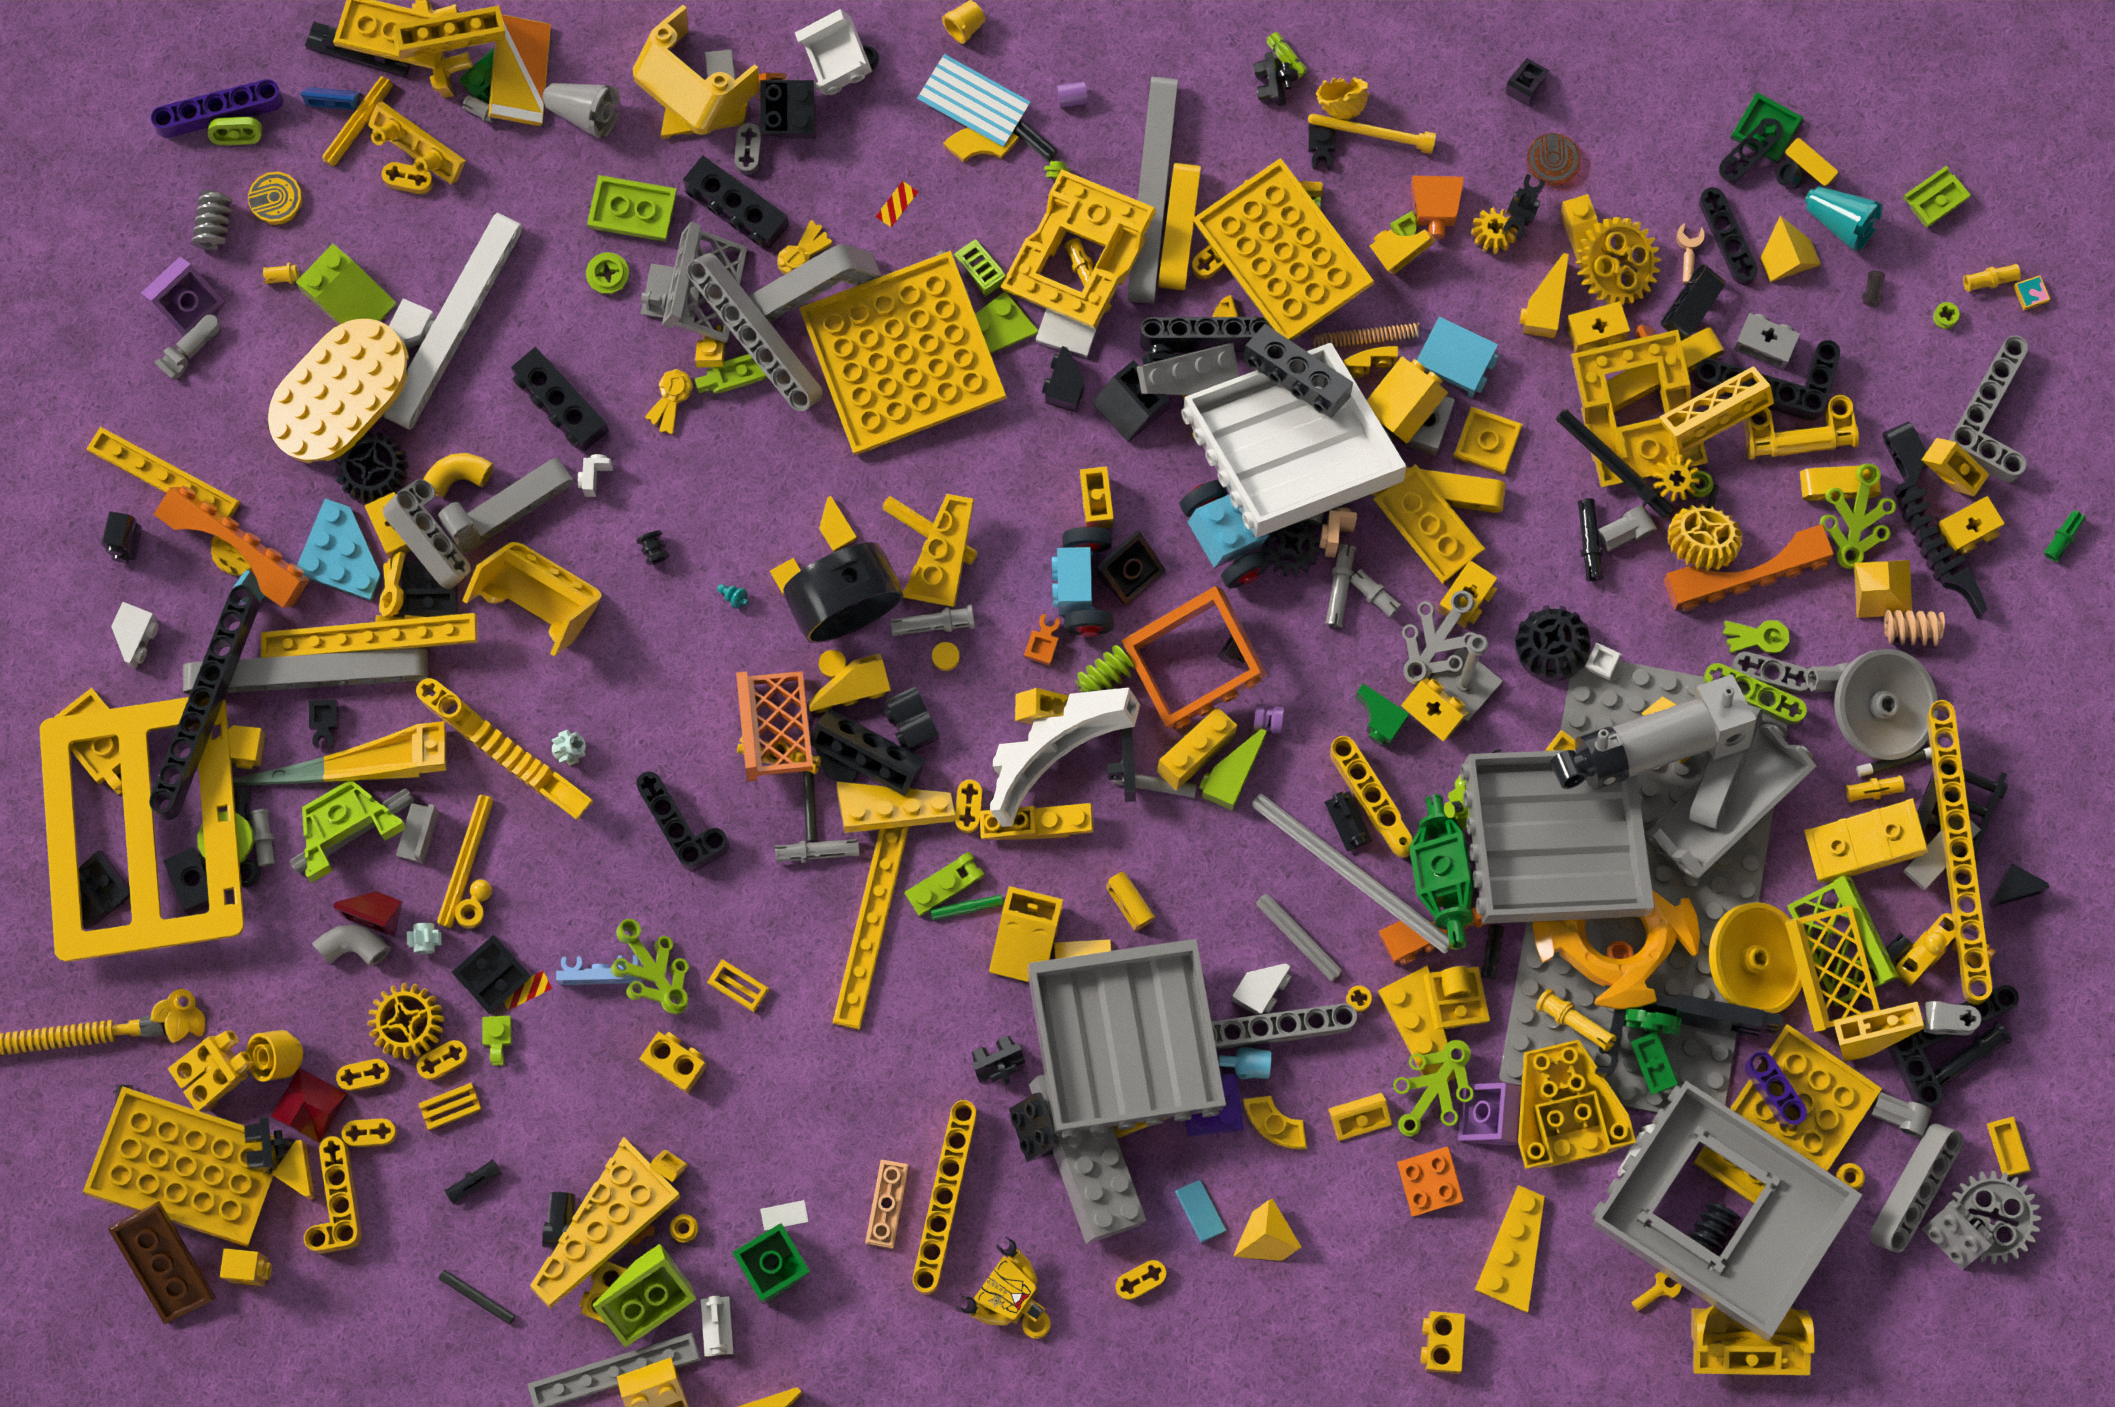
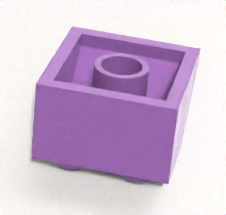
(182, 296)
(1490, 1114)

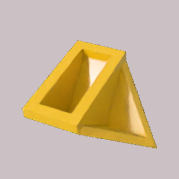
(1788, 252)
(1267, 1235)

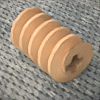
(1914, 627)

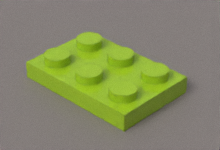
(632, 208)

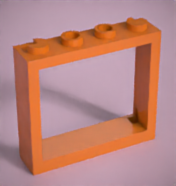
(1176, 618)

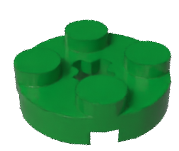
(1652, 1022)

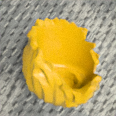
(1343, 99)

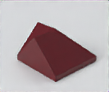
(371, 910)
(309, 1105)

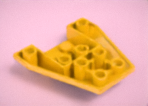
(1568, 1109)

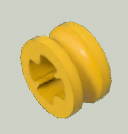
(1363, 992)

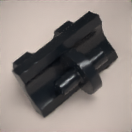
(1271, 69)
(998, 1064)
(261, 1133)

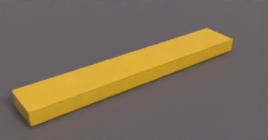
(156, 471)

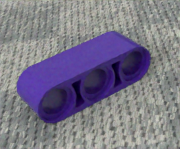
(1774, 1075)

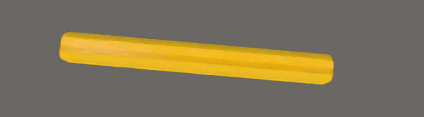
(465, 860)

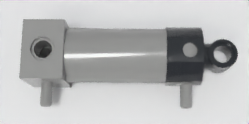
(1712, 721)

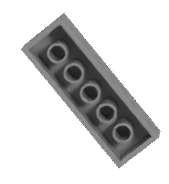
(1095, 1180)

